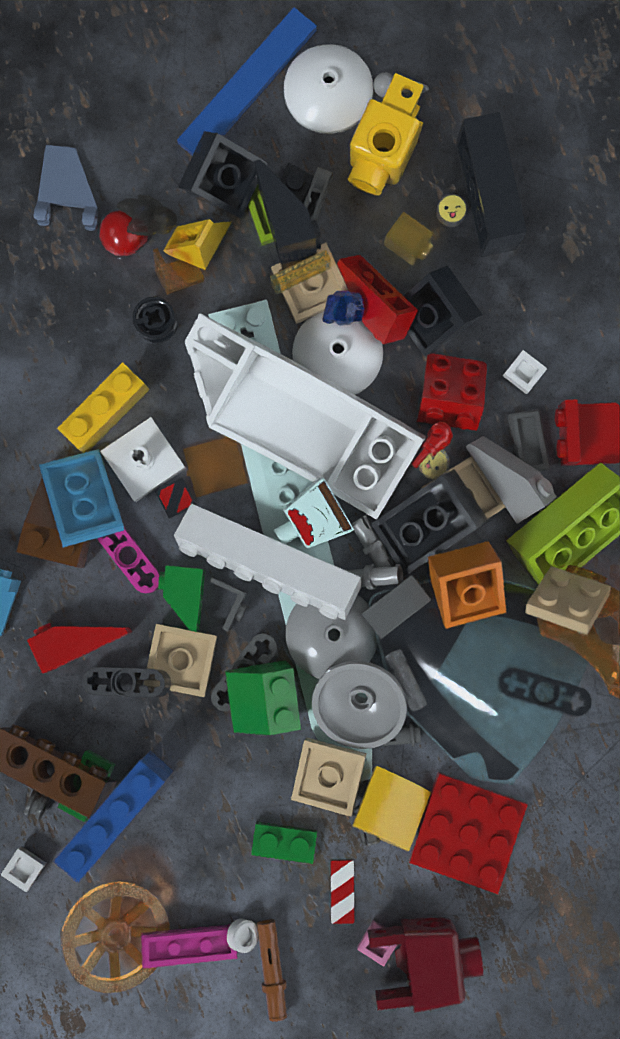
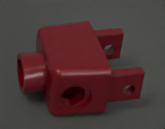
(433, 963)

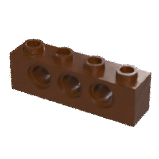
(33, 773)

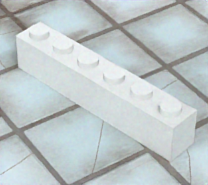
(268, 562)

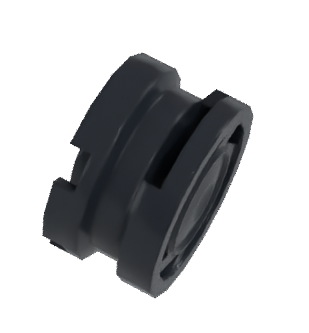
(155, 319)

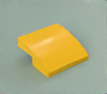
(391, 808)

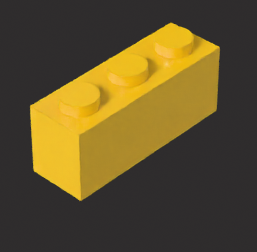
(103, 408)

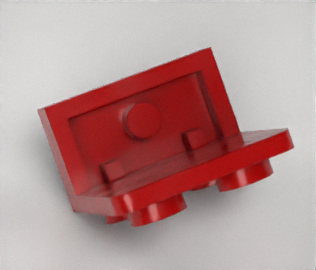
(453, 391)
(588, 433)

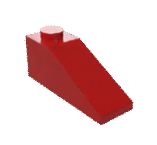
(386, 309)
(63, 644)

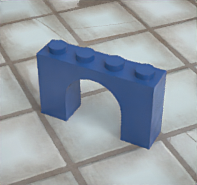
(113, 816)

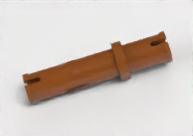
(273, 981)

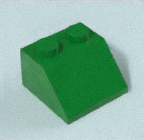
(263, 699)

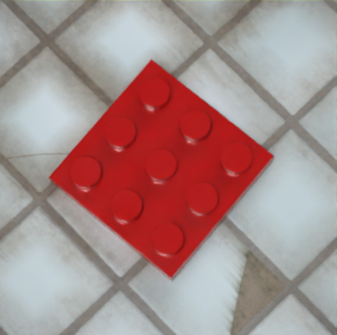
(467, 833)

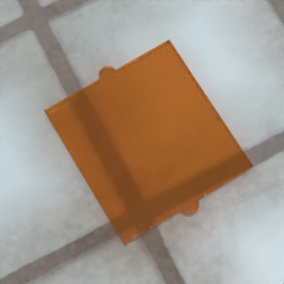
(215, 466)

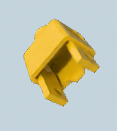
(389, 128)

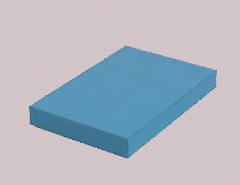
(81, 497)

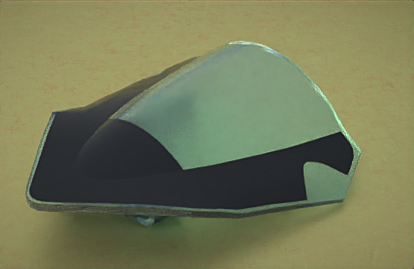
(458, 677)

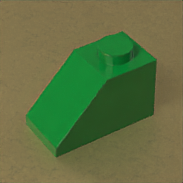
(184, 593)

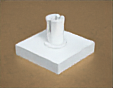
(143, 459)

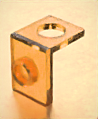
(177, 274)

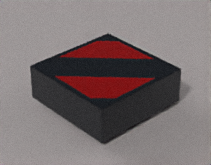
(175, 498)

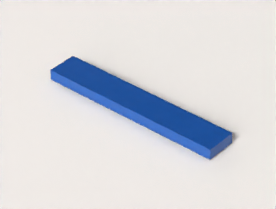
(250, 79)

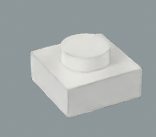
(525, 372)
(23, 869)

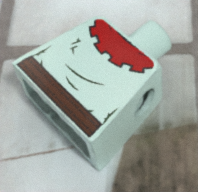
(314, 517)

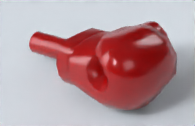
(438, 438)

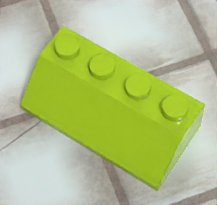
(572, 525)

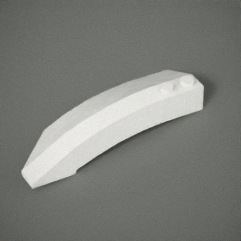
(299, 417)

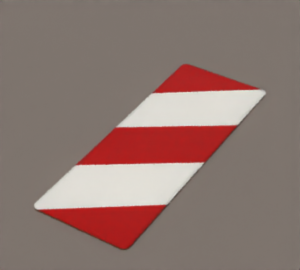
(342, 892)

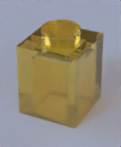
(409, 239)

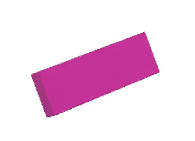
(186, 946)

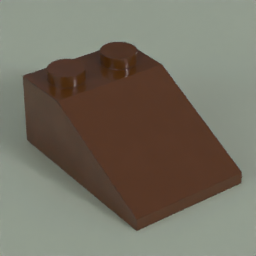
(41, 536)

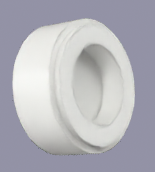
(242, 935)

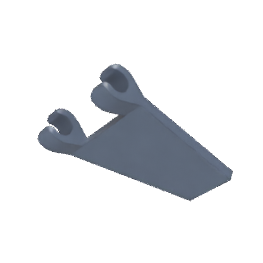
(64, 184)

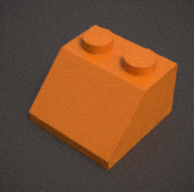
(468, 584)

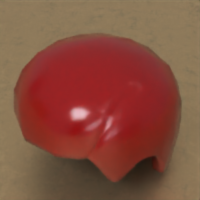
(115, 235)

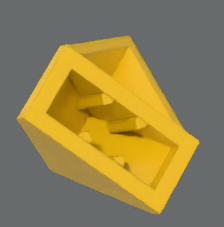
(196, 242)

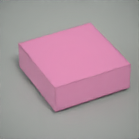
(378, 954)

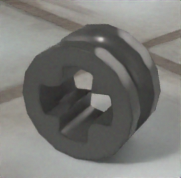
(36, 804)

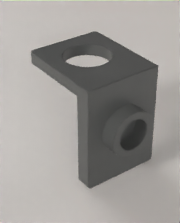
(238, 608)

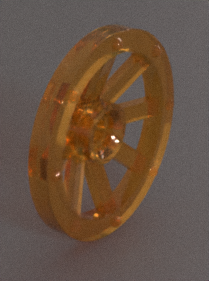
(114, 943)

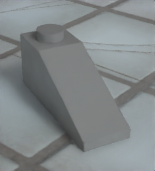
(514, 481)

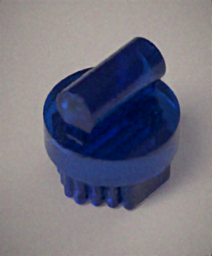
(343, 308)

